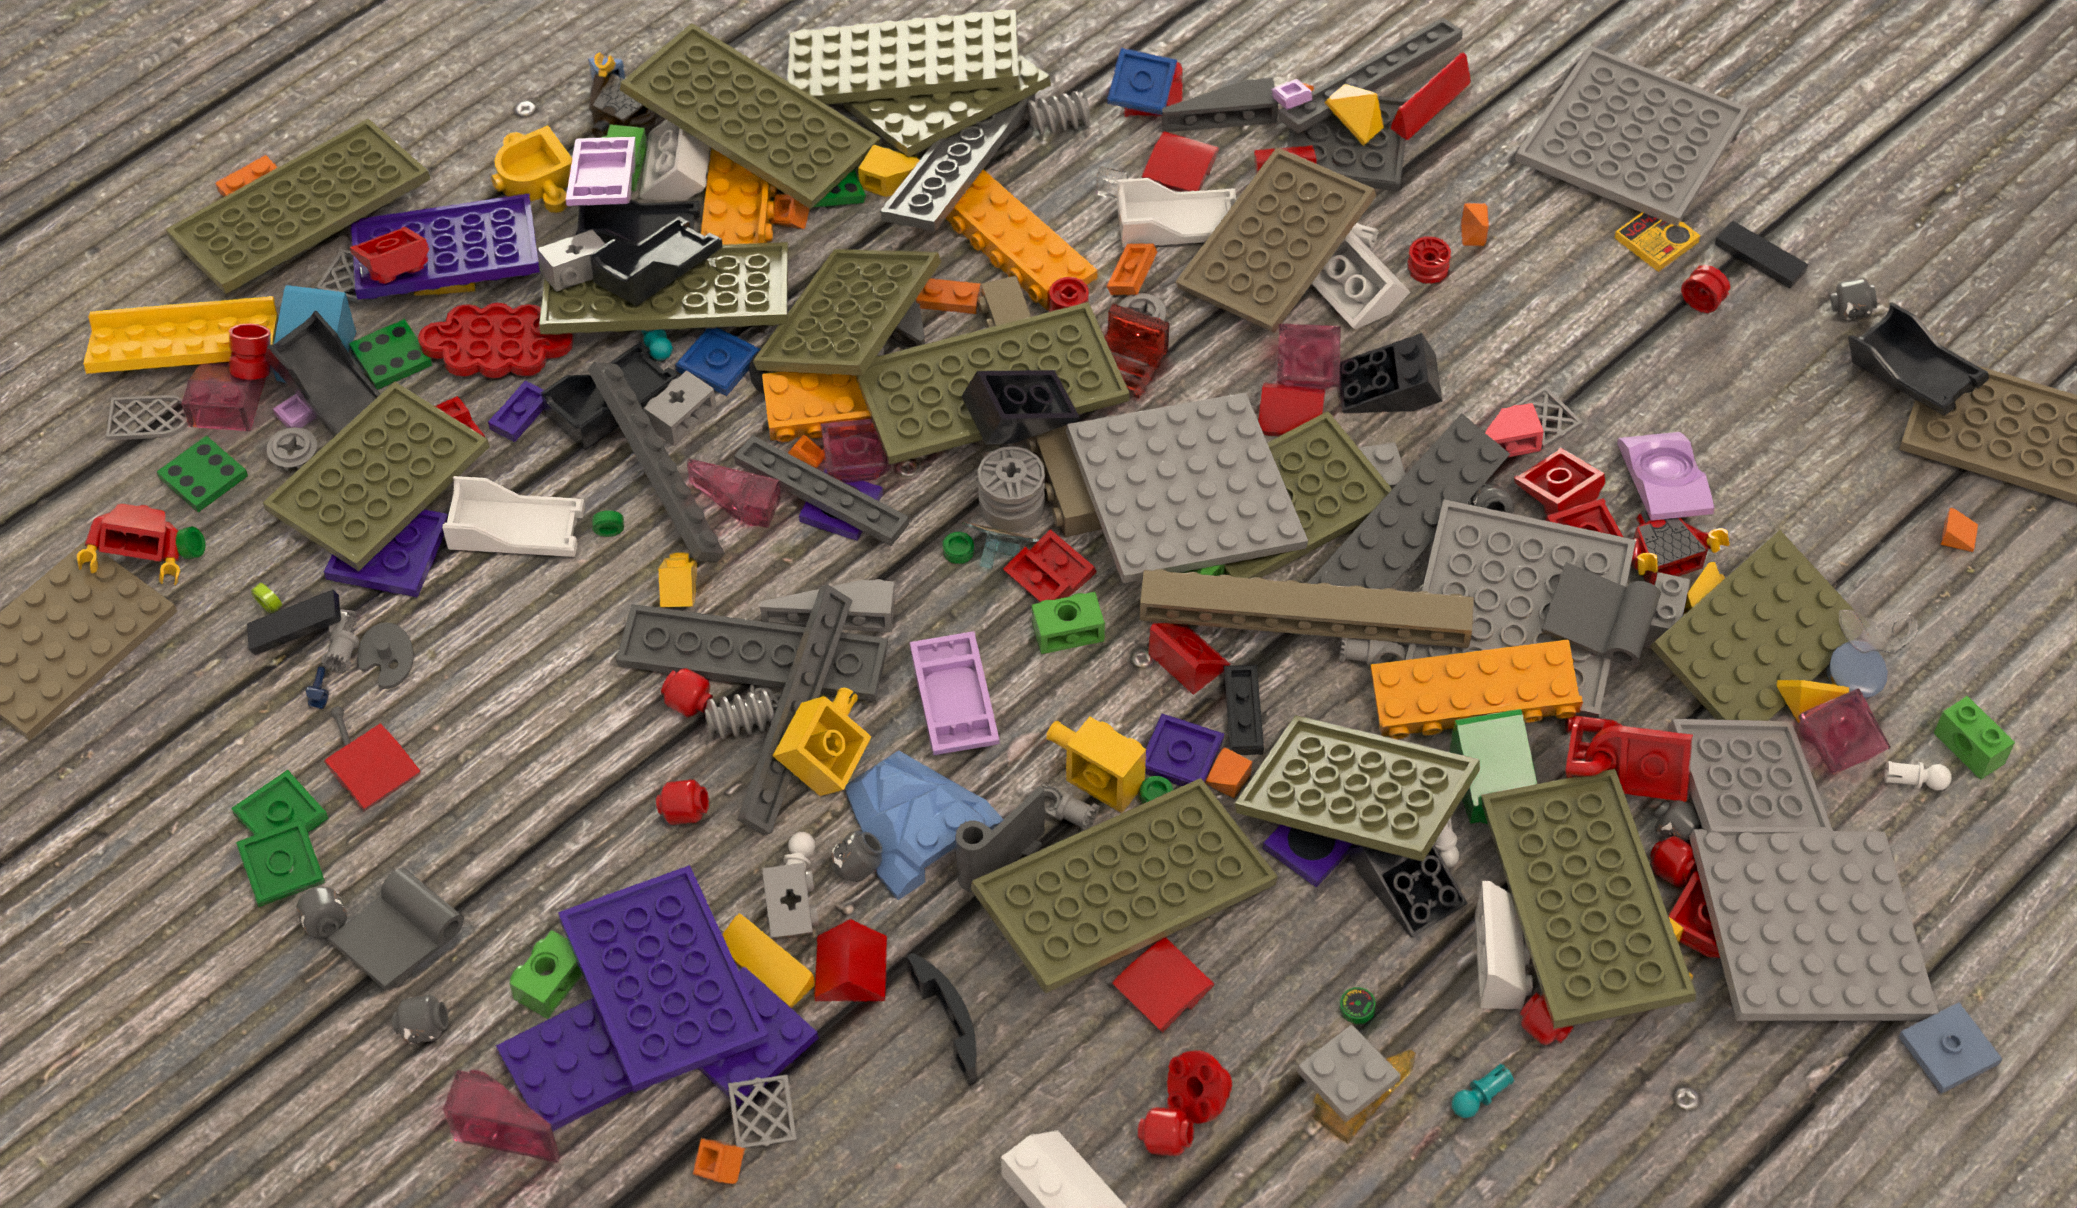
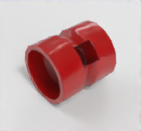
(1067, 293)
(249, 350)

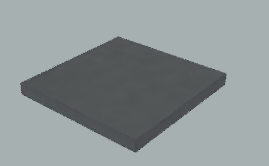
(1337, 149)

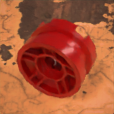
(1429, 259)
(1705, 288)

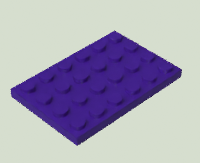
(464, 243)
(662, 978)

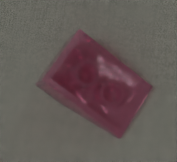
(220, 400)
(492, 1117)

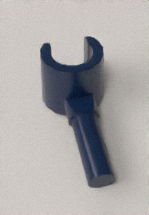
(317, 696)

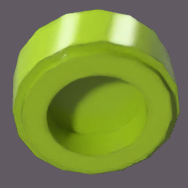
(266, 598)

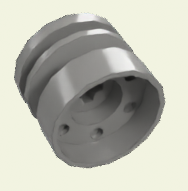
(1011, 489)

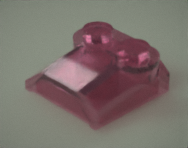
(1309, 355)
(853, 451)
(1843, 731)

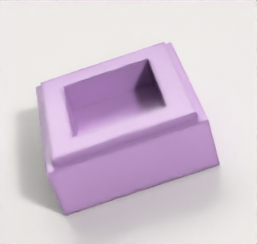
(1291, 94)
(294, 412)

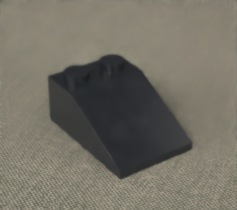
(1017, 404)

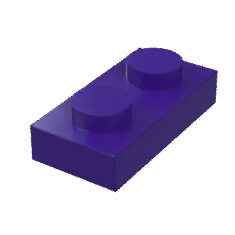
(518, 412)

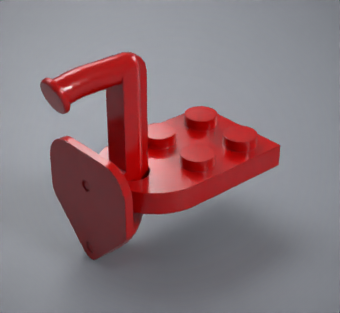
(1645, 759)

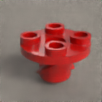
(1198, 1085)

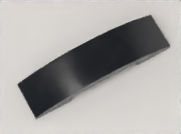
(933, 982)

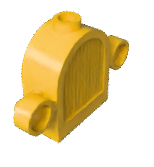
(534, 166)

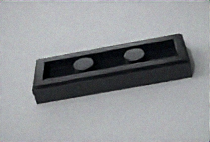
(1761, 254)
(293, 622)
(1243, 709)

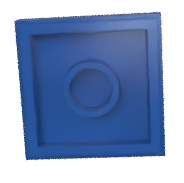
(1142, 81)
(718, 359)

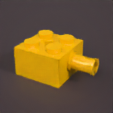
(823, 743)
(1101, 761)

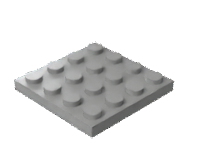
(1751, 777)

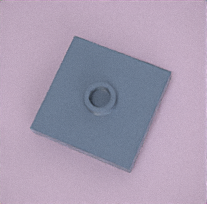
(1950, 1047)

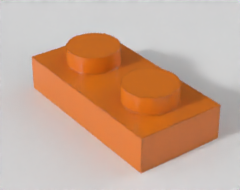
(245, 175)
(1132, 269)
(949, 296)

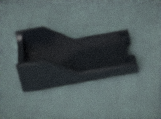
(634, 220)
(649, 266)
(1914, 362)
(322, 373)
(581, 410)

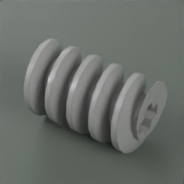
(1058, 112)
(739, 714)

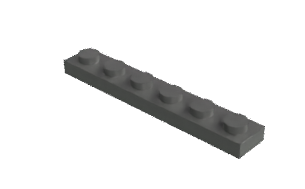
(822, 490)

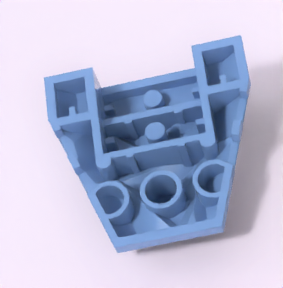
(912, 817)

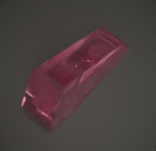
(740, 493)

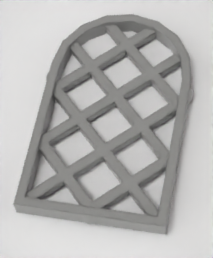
(112, 435)

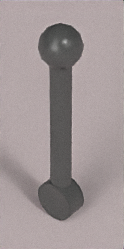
(337, 713)

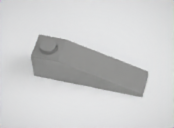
(870, 609)

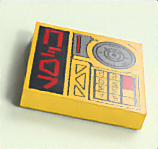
(1656, 240)

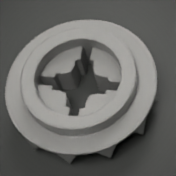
(1144, 301)
(285, 441)

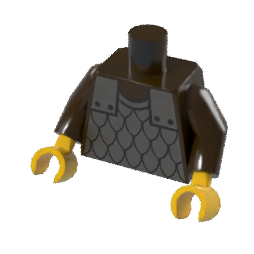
(612, 106)

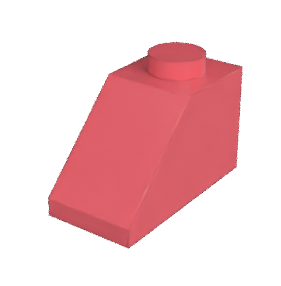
(1517, 430)

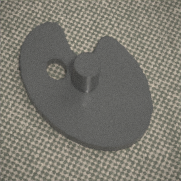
(383, 646)

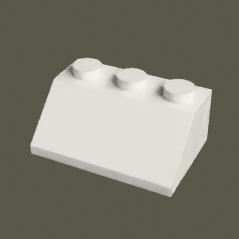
(673, 164)
(1359, 284)
(1500, 951)
(1054, 1175)

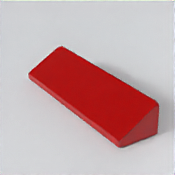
(1432, 97)

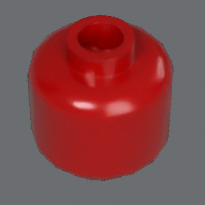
(686, 692)
(682, 802)
(1673, 861)
(1538, 1022)
(1166, 1131)

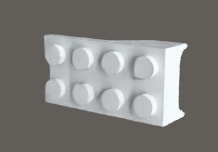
(1165, 217)
(499, 520)

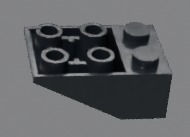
(1391, 378)
(1410, 889)

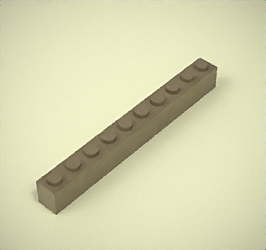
(1064, 483)
(1306, 608)

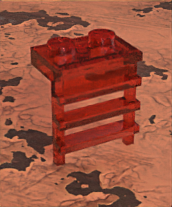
(1138, 338)

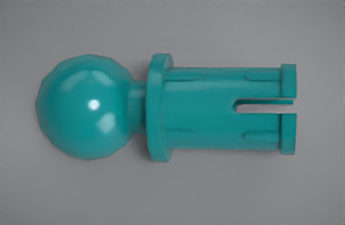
(658, 344)
(1467, 1102)

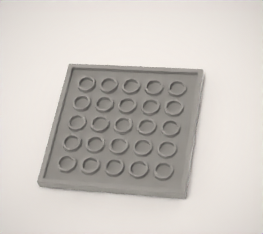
(1632, 135)
(1185, 486)
(1512, 574)
(1812, 927)

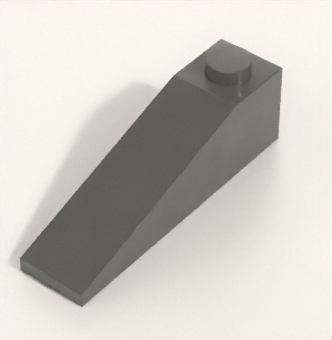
(1231, 106)

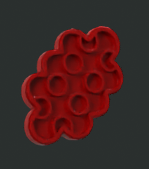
(492, 341)

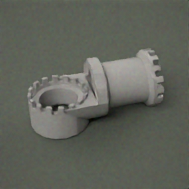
(342, 643)
(1369, 650)
(1069, 808)

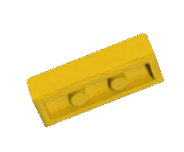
(767, 961)

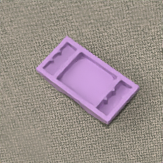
(601, 171)
(1667, 475)
(953, 693)

